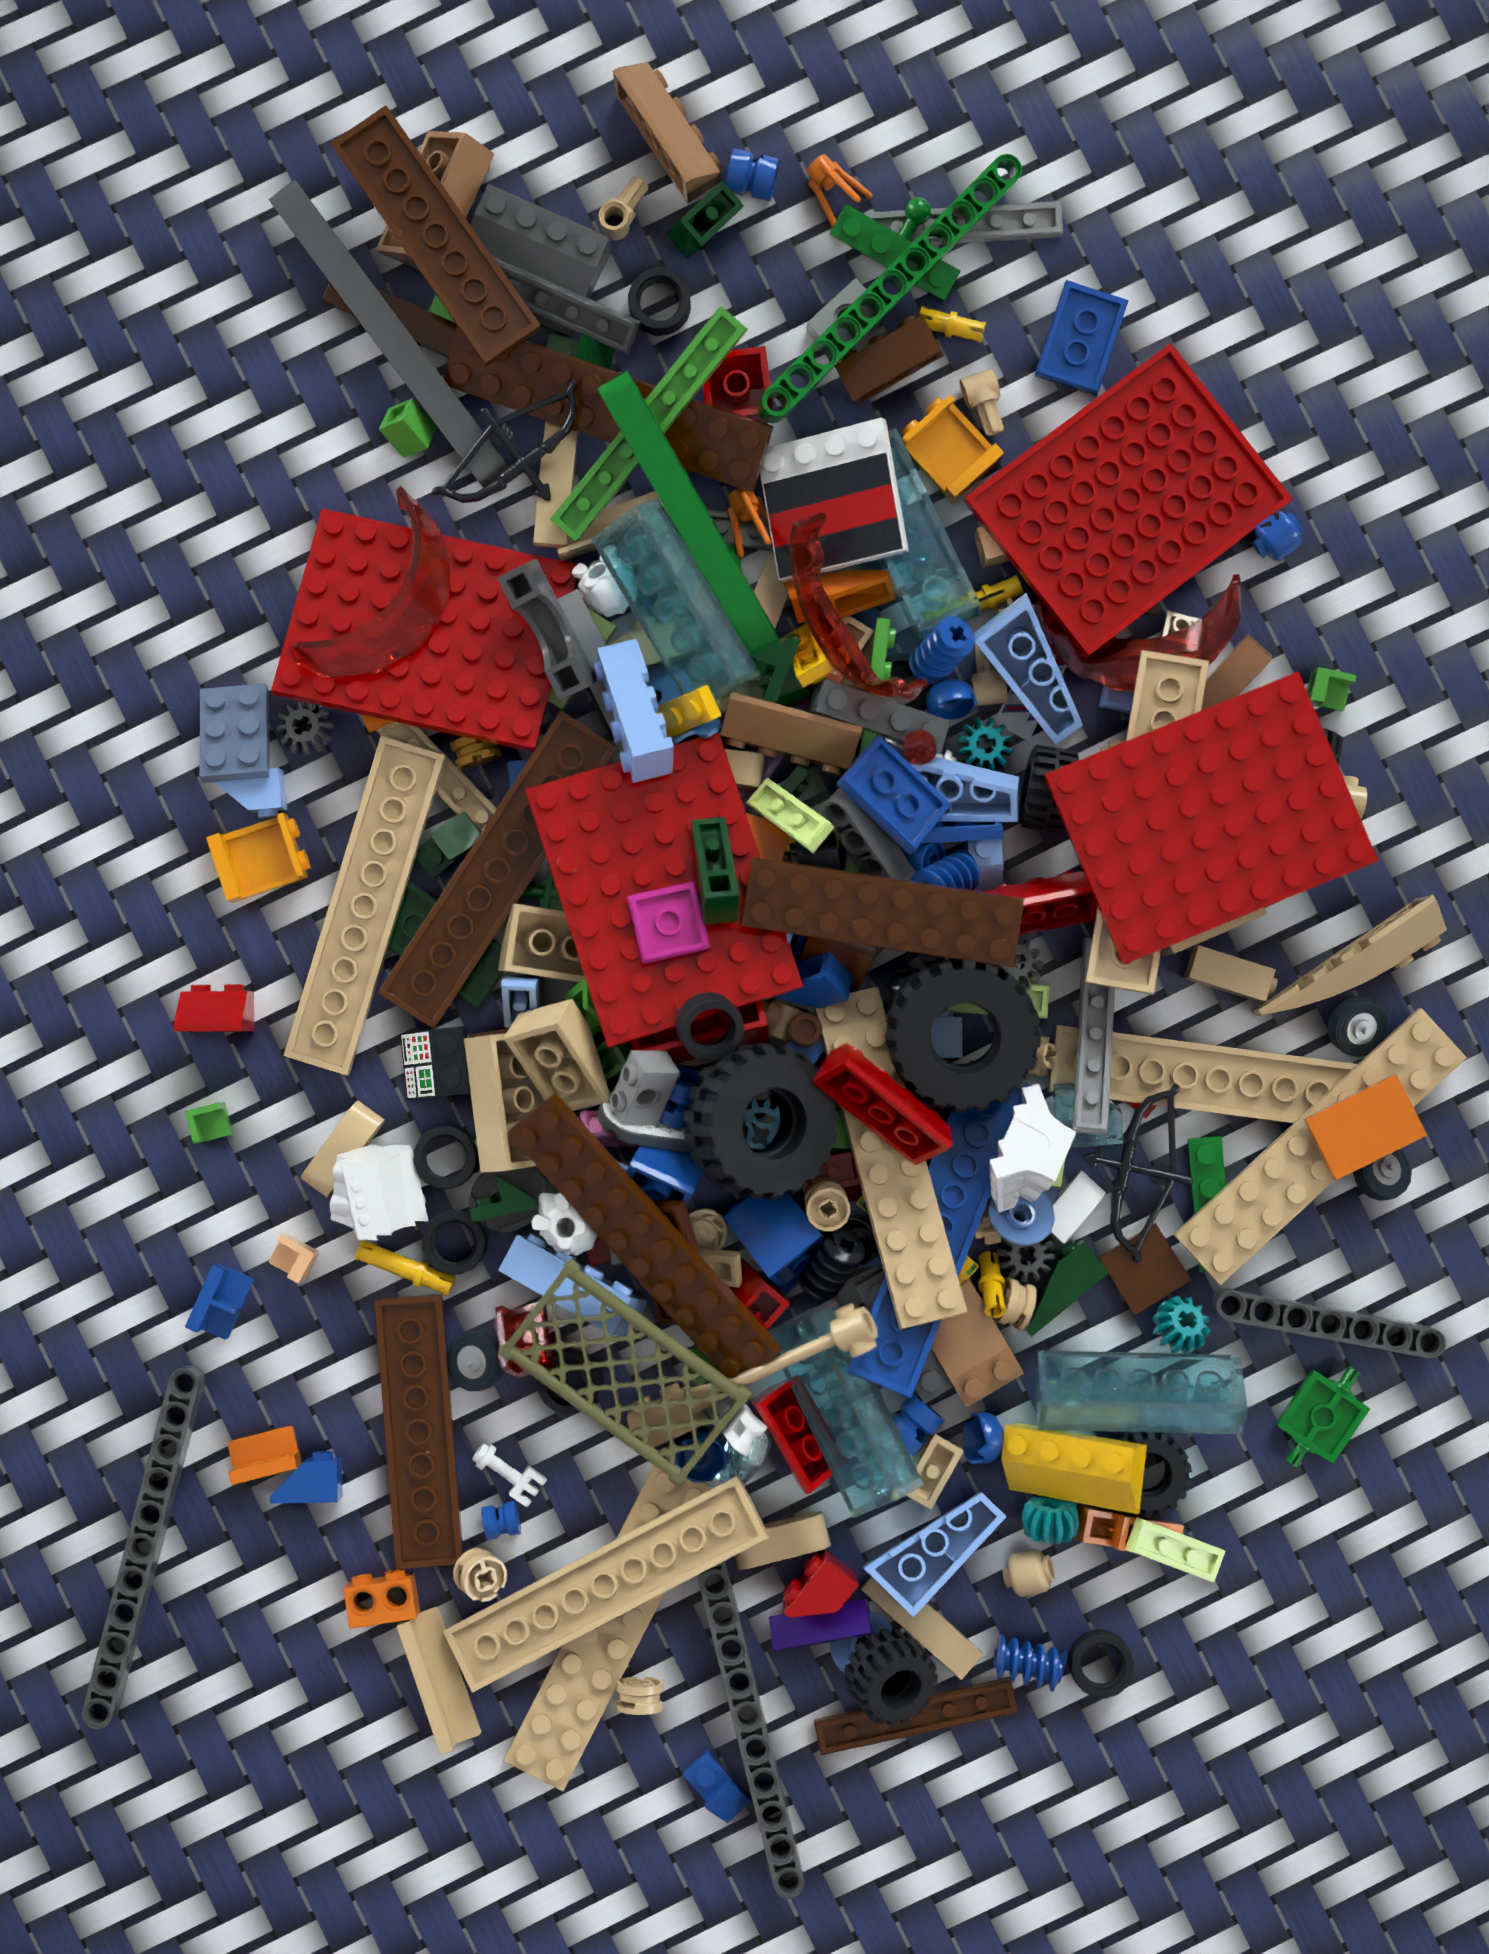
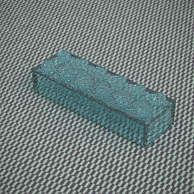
(929, 576)
(674, 602)
(1140, 1392)
(847, 1417)

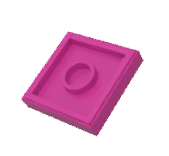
(668, 922)

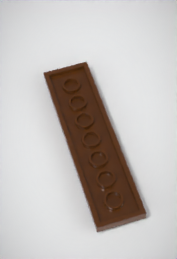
(436, 235)
(882, 912)
(419, 1431)

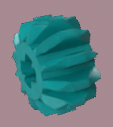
(989, 735)
(1181, 1312)
(1050, 1520)

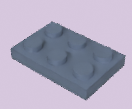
(234, 733)

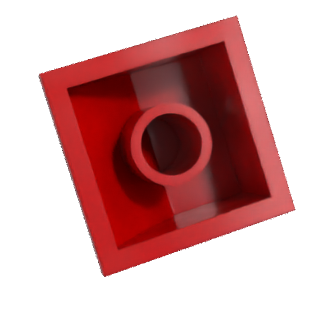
(740, 382)
(215, 1010)

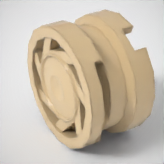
(709, 1228)
(1019, 1304)
(480, 1574)
(640, 1695)

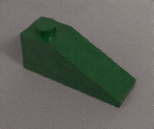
(715, 871)
(1069, 1279)

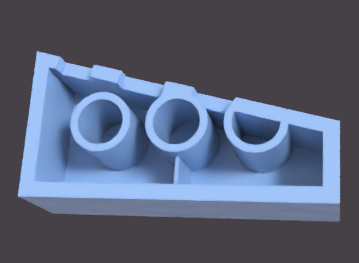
(1025, 661)
(634, 706)
(972, 791)
(539, 1266)
(933, 1554)

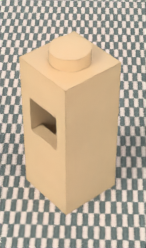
(1231, 974)

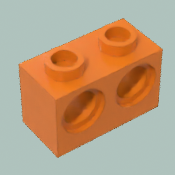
(384, 1607)

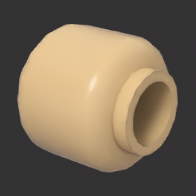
(1029, 1572)

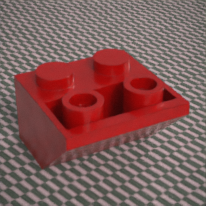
(760, 1296)
(821, 1588)

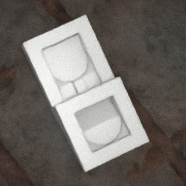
(1075, 1205)

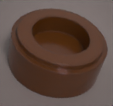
(804, 1029)

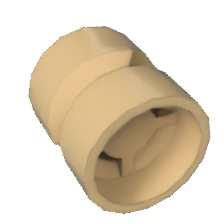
(826, 1204)

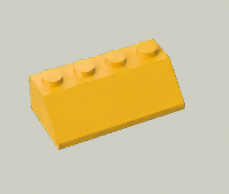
(1074, 1467)

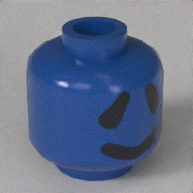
(1278, 536)

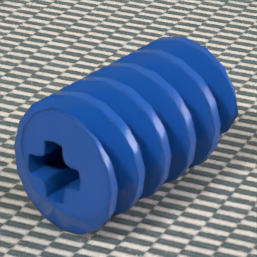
(942, 650)
(955, 871)
(1028, 1662)

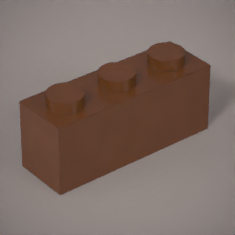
(888, 359)

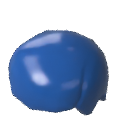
(951, 699)
(982, 1438)
(711, 1462)

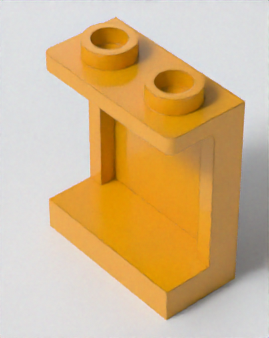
(949, 449)
(259, 858)

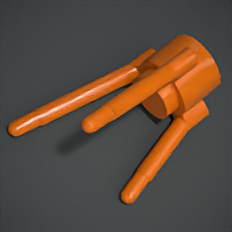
(828, 174)
(747, 507)

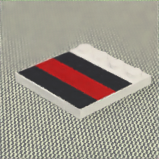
(847, 478)

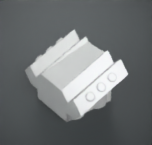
(1029, 1152)
(377, 1190)

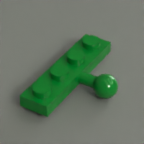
(886, 246)
(1206, 1170)

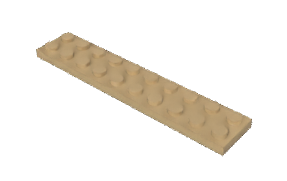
(1164, 692)
(364, 905)
(1208, 1075)
(1292, 1168)
(894, 1189)
(606, 1583)
(591, 1665)

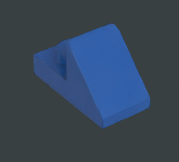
(717, 1787)

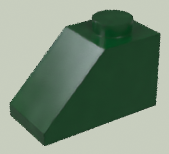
(704, 219)

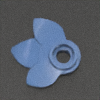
(702, 731)

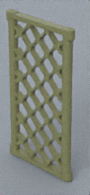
(676, 1474)

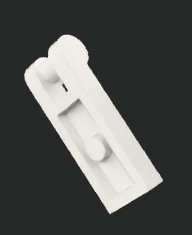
(742, 1428)

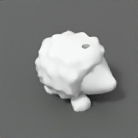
(600, 588)
(562, 1225)

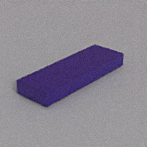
(796, 1632)

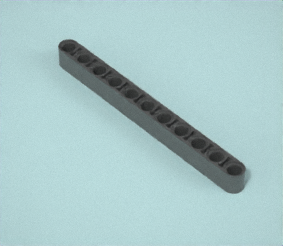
(387, 331)
(133, 1559)
(755, 1728)

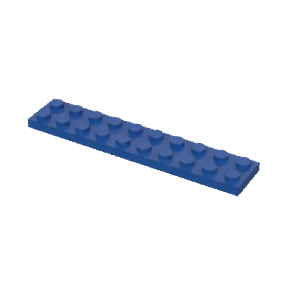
(962, 1192)

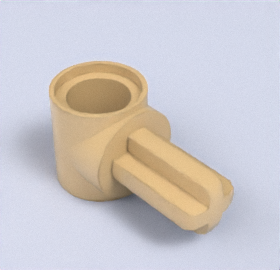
(622, 207)
(980, 393)
(987, 682)
(778, 1017)

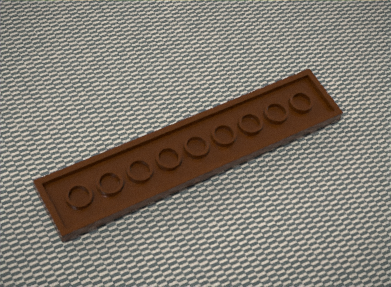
(702, 436)
(488, 879)
(643, 1238)

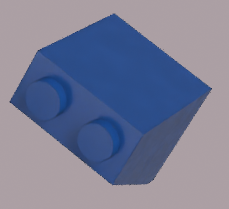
(665, 1173)
(776, 1236)

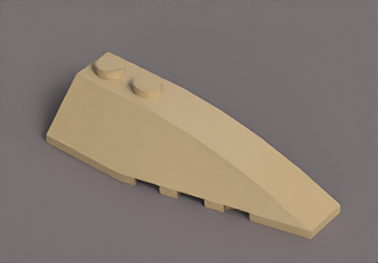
(539, 945)
(1366, 957)

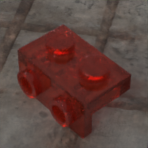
(507, 1323)

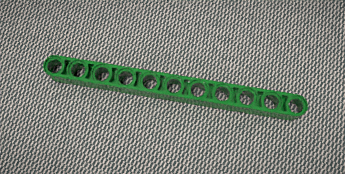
(901, 277)
(694, 524)

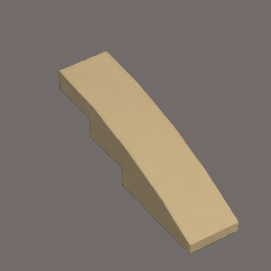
(559, 472)

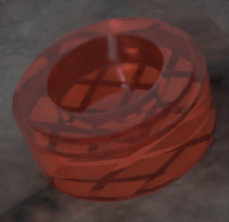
(919, 747)

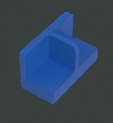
(220, 1301)

